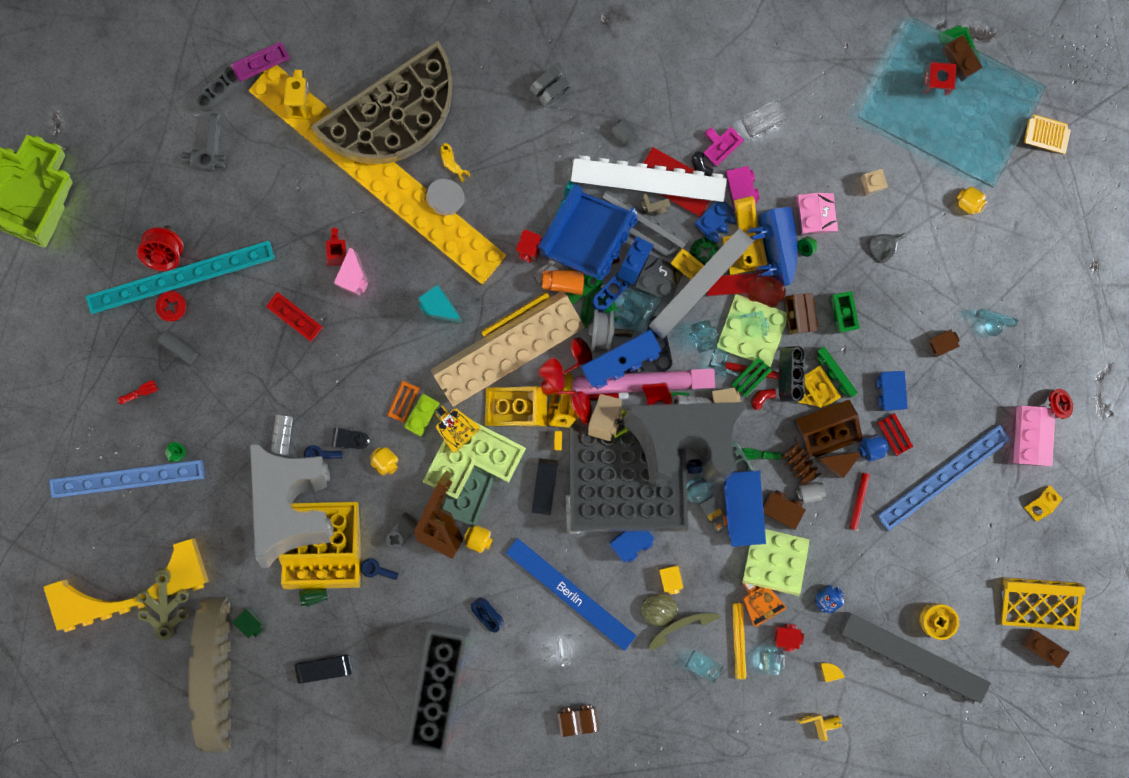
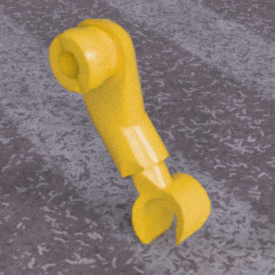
(448, 161)

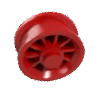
(160, 248)

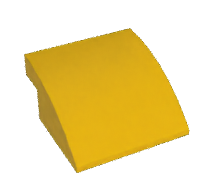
(331, 563)

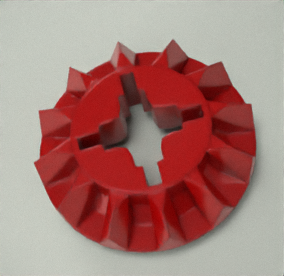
(162, 304)
(1061, 396)

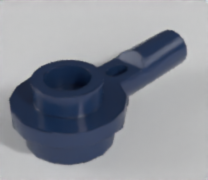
(315, 451)
(694, 466)
(371, 568)

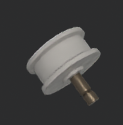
(604, 331)

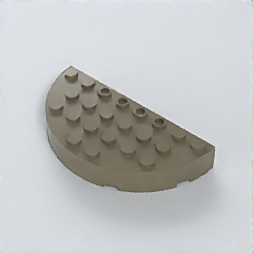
(393, 114)
(209, 676)

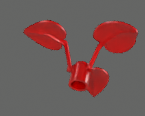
(554, 376)

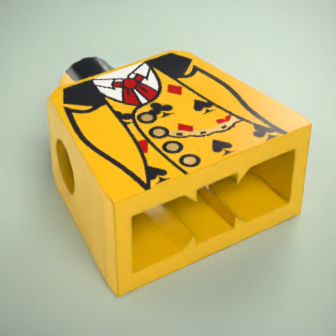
(297, 95)
(455, 428)

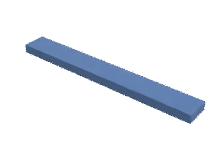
(943, 477)
(126, 478)

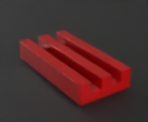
(903, 448)

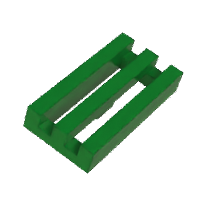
(740, 388)

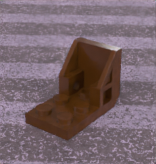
(440, 534)

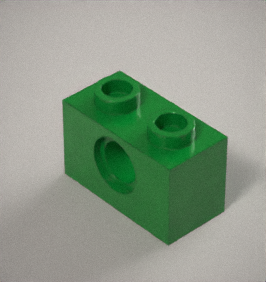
(844, 312)

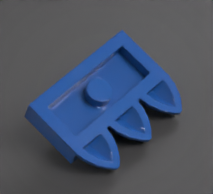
(715, 220)

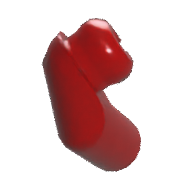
(761, 396)

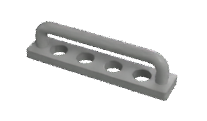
(679, 241)

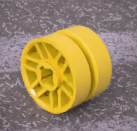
(946, 627)

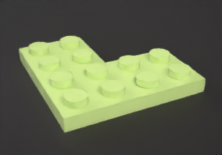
(485, 450)

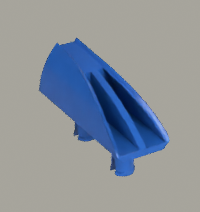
(780, 243)

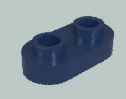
(487, 615)

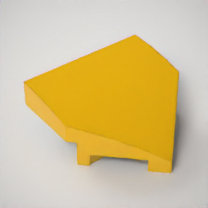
(819, 389)

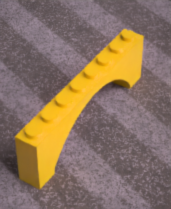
(74, 607)

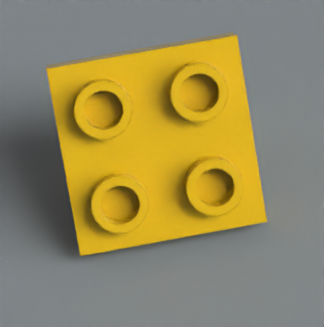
(750, 259)

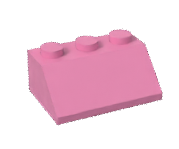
(1034, 436)

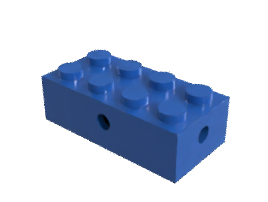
(633, 352)

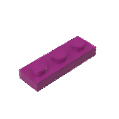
(260, 61)

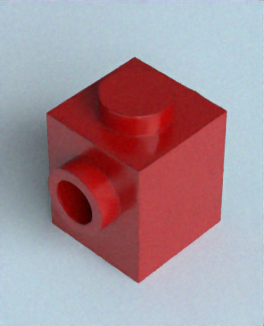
(788, 637)

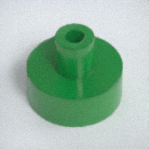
(807, 246)
(175, 452)

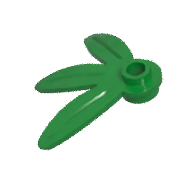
(589, 293)

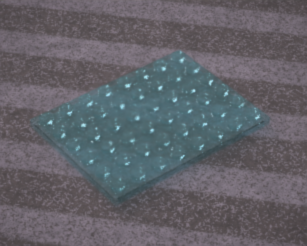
(968, 128)

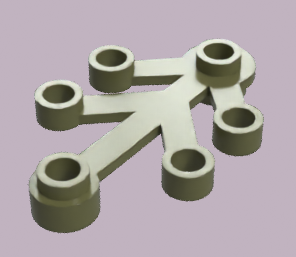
(163, 608)

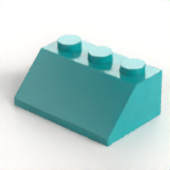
(437, 306)

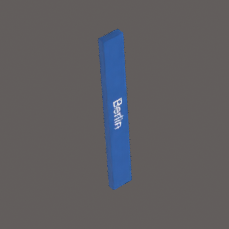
(571, 594)

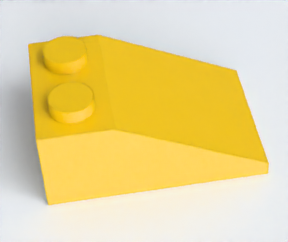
(516, 407)

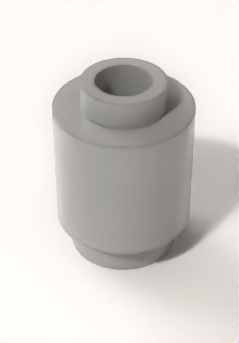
(811, 492)

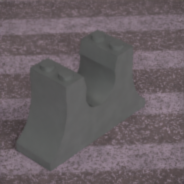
(698, 427)

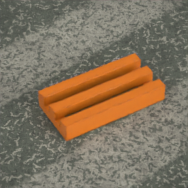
(409, 407)

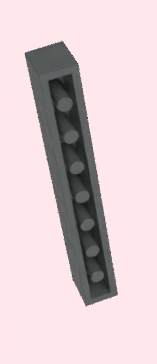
(914, 657)

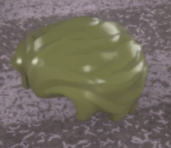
(659, 609)

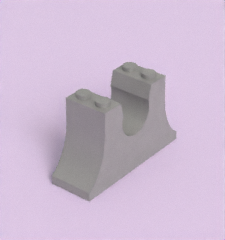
(274, 488)

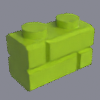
(422, 415)

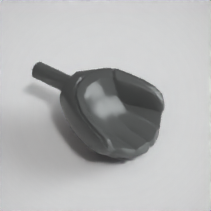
(884, 246)

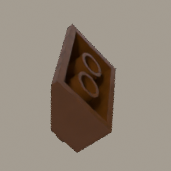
(829, 429)

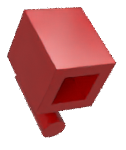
(335, 249)

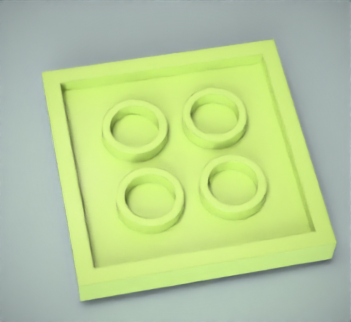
(744, 335)
(777, 563)

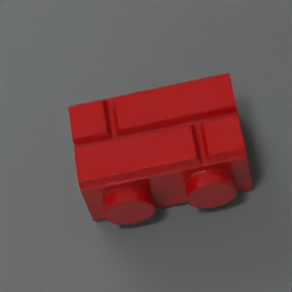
(528, 246)

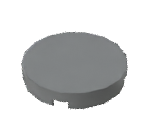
(445, 196)

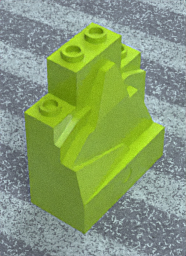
(32, 190)

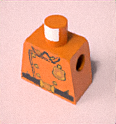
(761, 604)

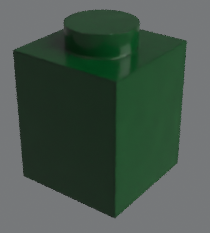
(249, 623)

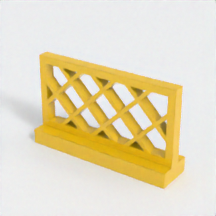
(1039, 587)

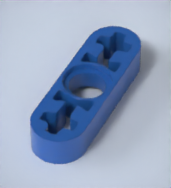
(608, 302)

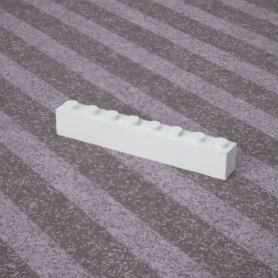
(649, 180)

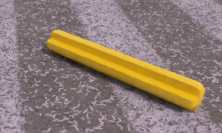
(739, 640)

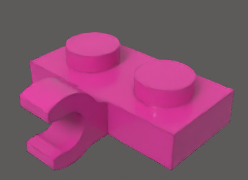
(722, 145)

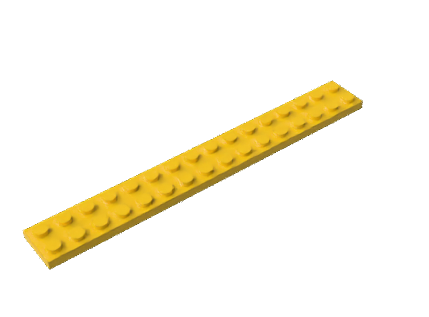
(391, 186)

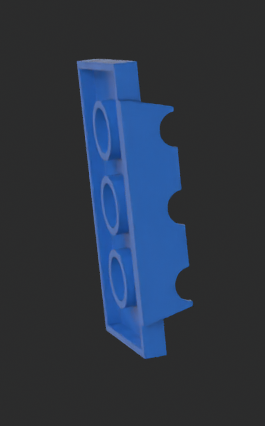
(745, 508)

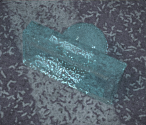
(995, 321)

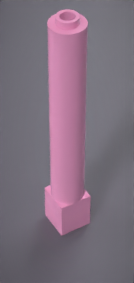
(633, 381)

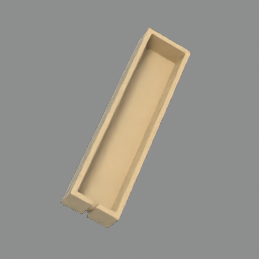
(507, 348)

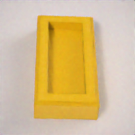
(746, 213)

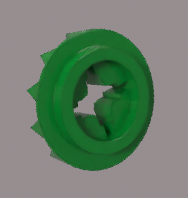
(706, 243)

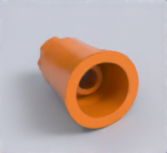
(563, 281)

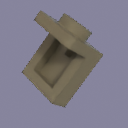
(658, 207)

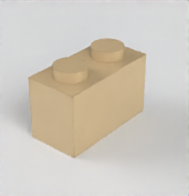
(605, 417)

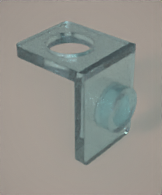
(763, 321)
(720, 368)
(703, 665)

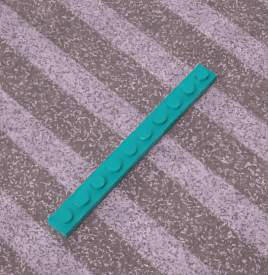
(180, 277)

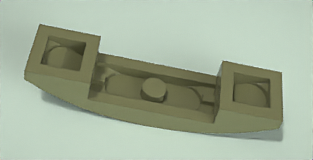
(704, 617)

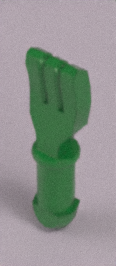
(754, 454)

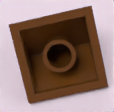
(839, 464)

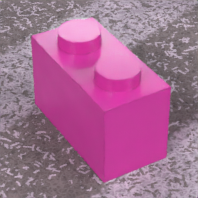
(741, 184)

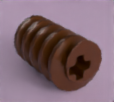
(800, 464)

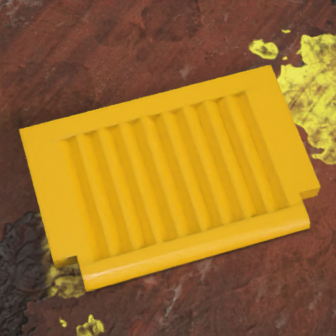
(1047, 134)

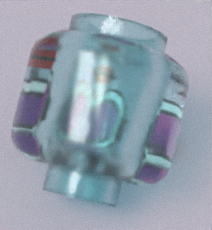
(698, 489)
(772, 660)

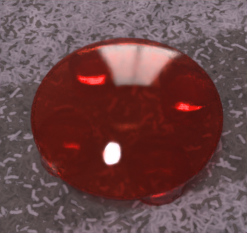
(766, 290)

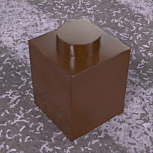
(944, 342)

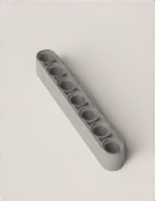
(701, 283)

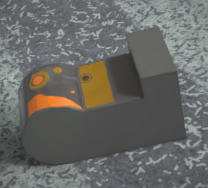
(714, 514)

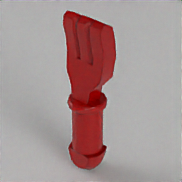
(145, 389)

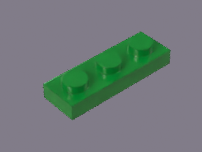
(835, 372)

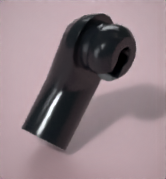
(699, 165)

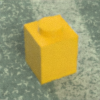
(671, 579)

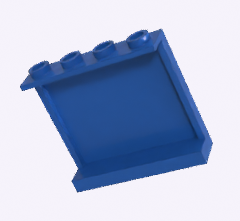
(587, 233)

